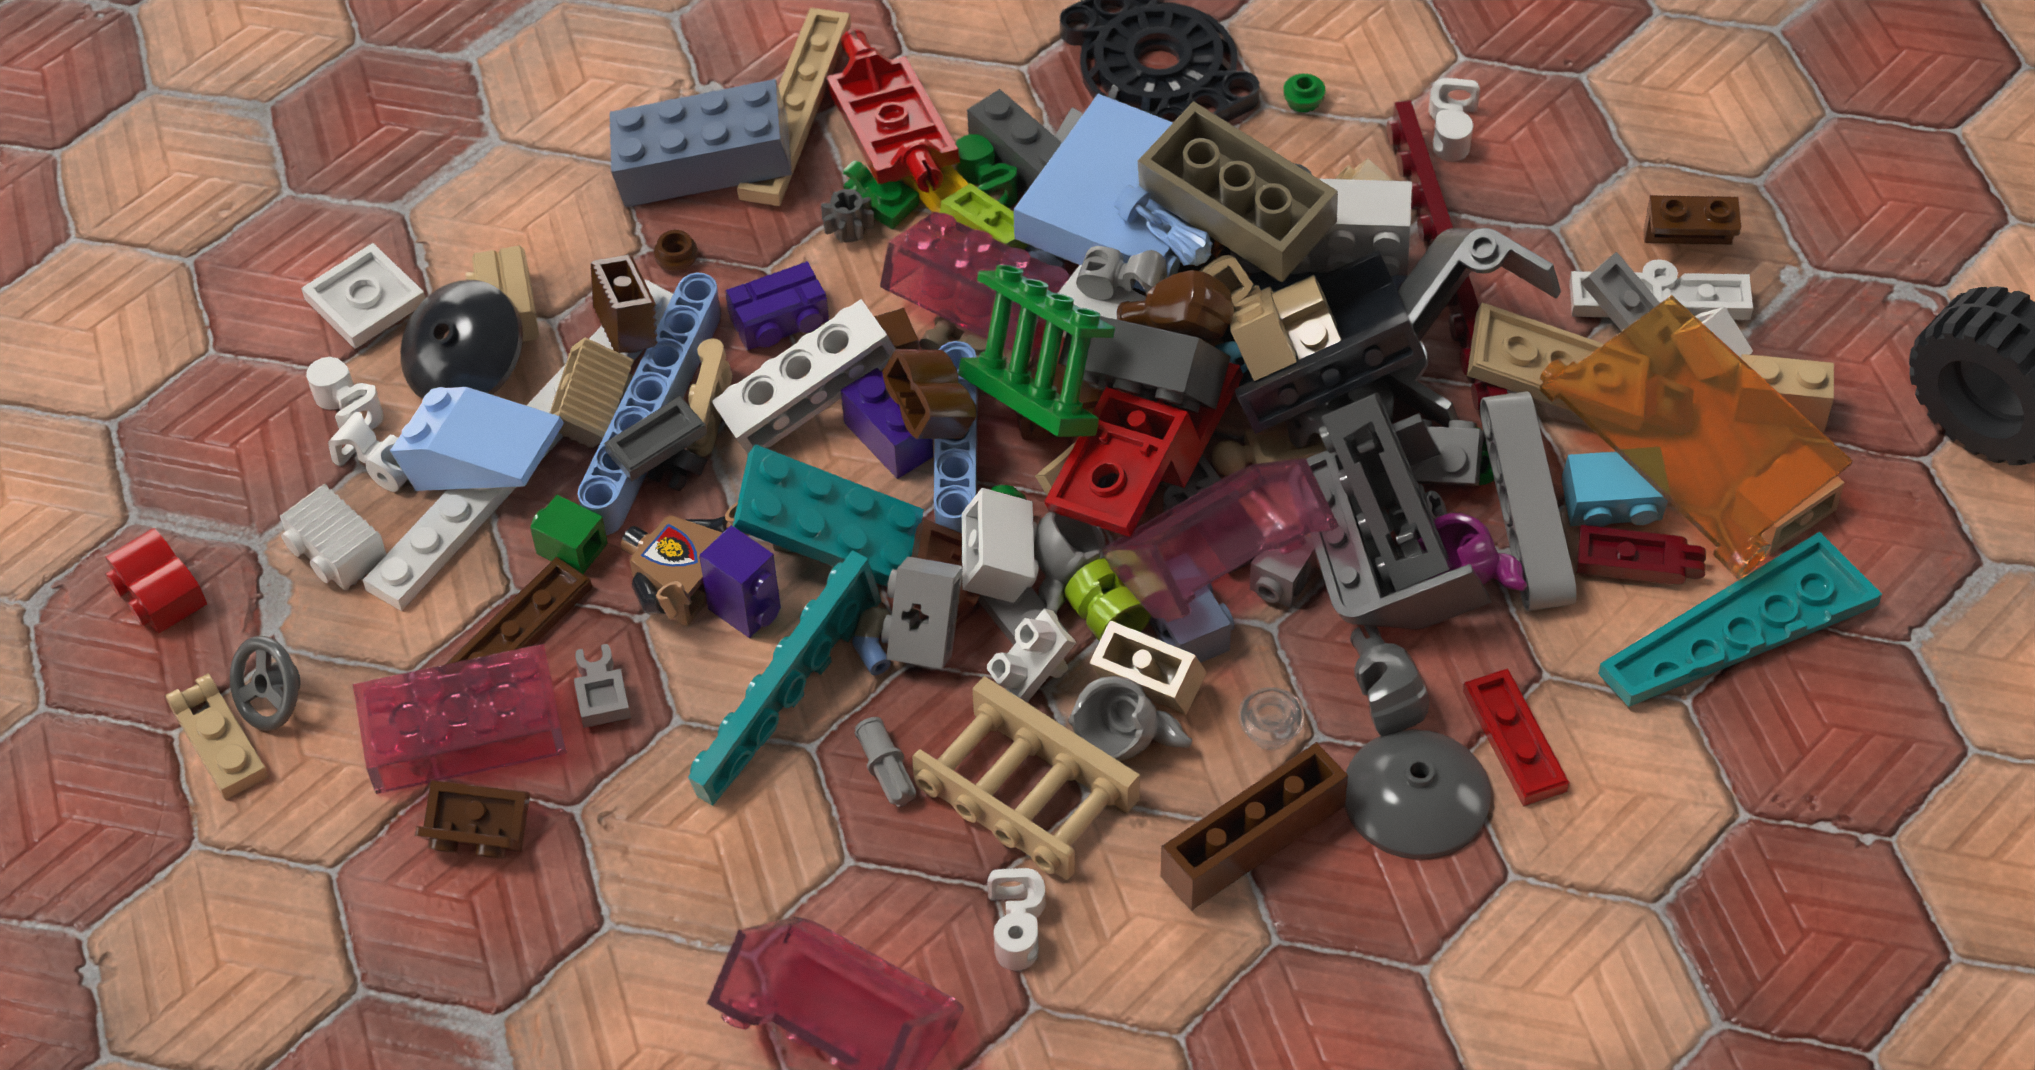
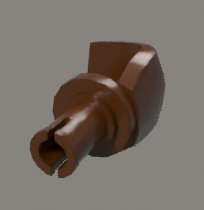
(1184, 304)

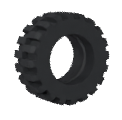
(1980, 373)

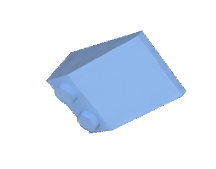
(473, 441)

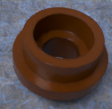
(675, 250)

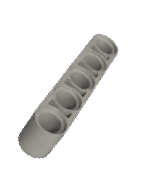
(1528, 500)

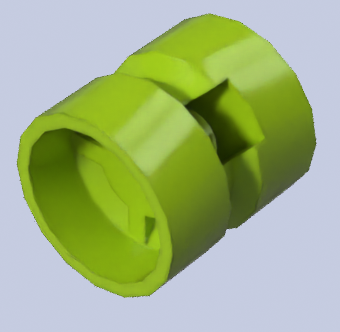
(1104, 598)

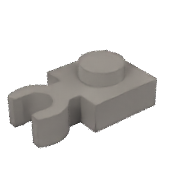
(600, 690)

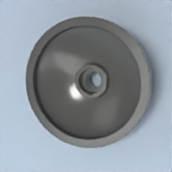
(1414, 814)

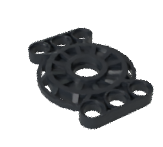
(1144, 26)

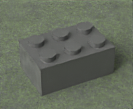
(1154, 365)

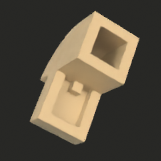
(1306, 316)

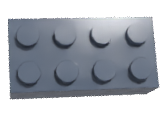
(699, 143)

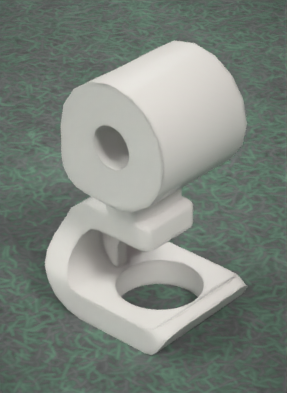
(1452, 125)
(334, 389)
(377, 455)
(1018, 930)

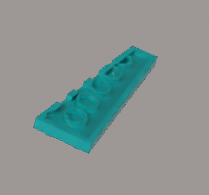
(1763, 610)
(822, 623)

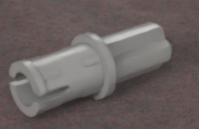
(885, 761)

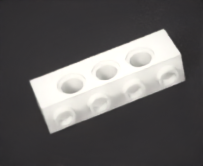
(799, 399)

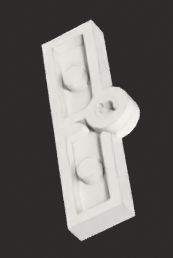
(1693, 290)

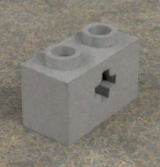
(937, 591)

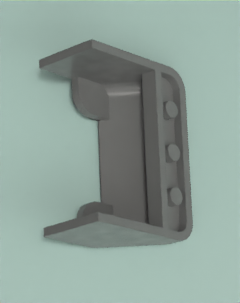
(1435, 283)
(1349, 559)

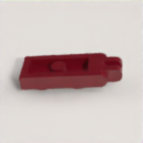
(1638, 555)

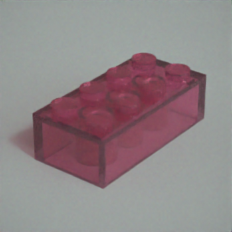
(939, 269)
(459, 719)

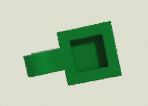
(889, 200)

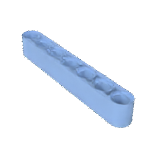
(659, 379)

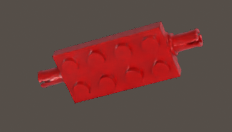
(891, 116)

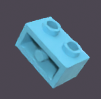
(1608, 491)

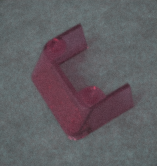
(1218, 531)

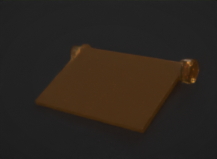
(1699, 429)

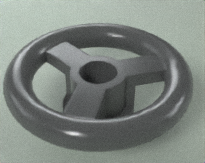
(274, 680)

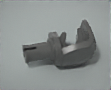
(1391, 681)

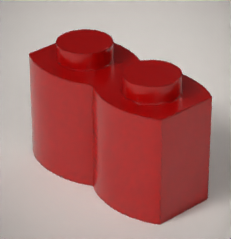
(155, 581)

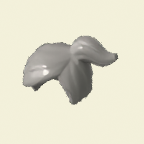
(1061, 550)
(1122, 719)

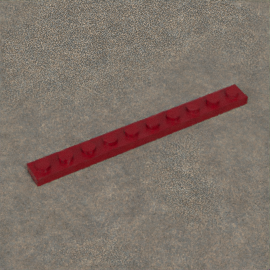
(1433, 219)

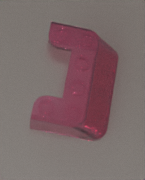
(833, 997)

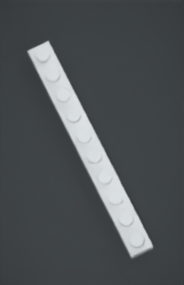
(461, 511)

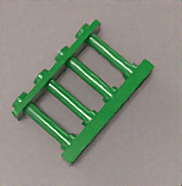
(1013, 381)

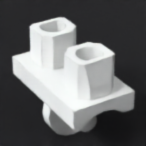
(1034, 657)

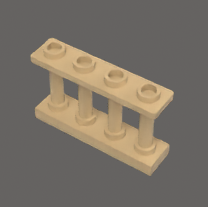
(1032, 735)

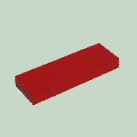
(1515, 737)

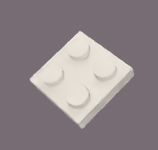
(363, 295)

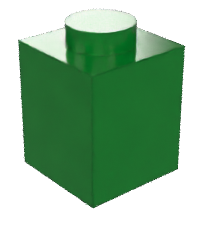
(568, 533)

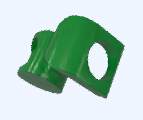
(979, 167)

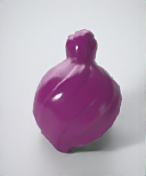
(1471, 543)

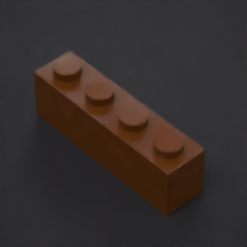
(1253, 826)

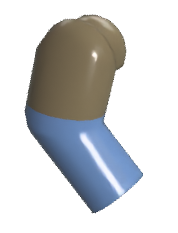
(867, 639)

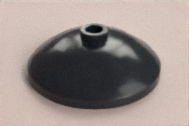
(480, 344)

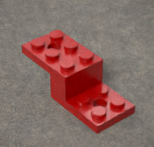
(1143, 446)

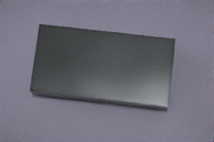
(655, 438)

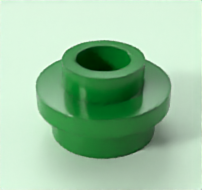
(1304, 92)

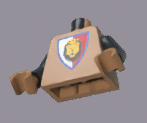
(668, 564)

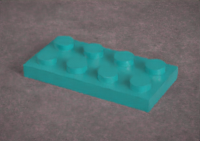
(823, 514)

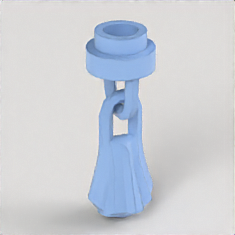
(1188, 243)

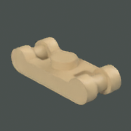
(712, 381)

